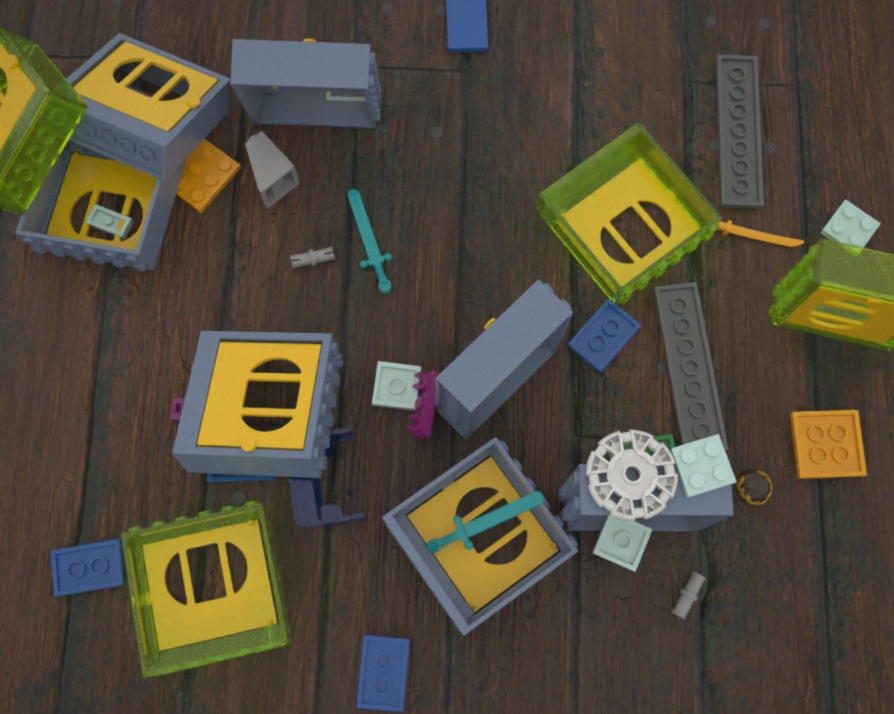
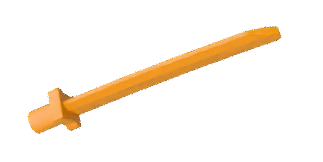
(728, 227)

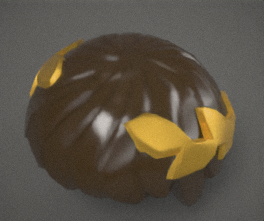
(753, 487)

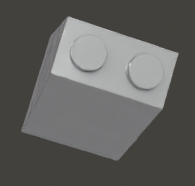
(271, 169)

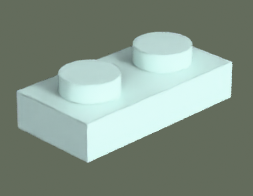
(108, 220)

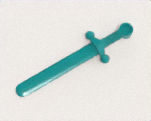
(375, 258)
(485, 522)

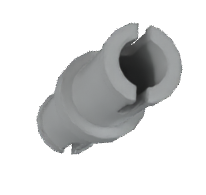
(312, 257)
(688, 595)

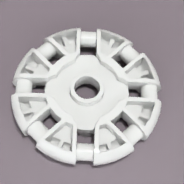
(624, 488)

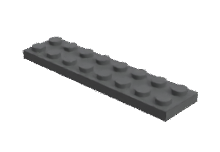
(739, 132)
(689, 363)

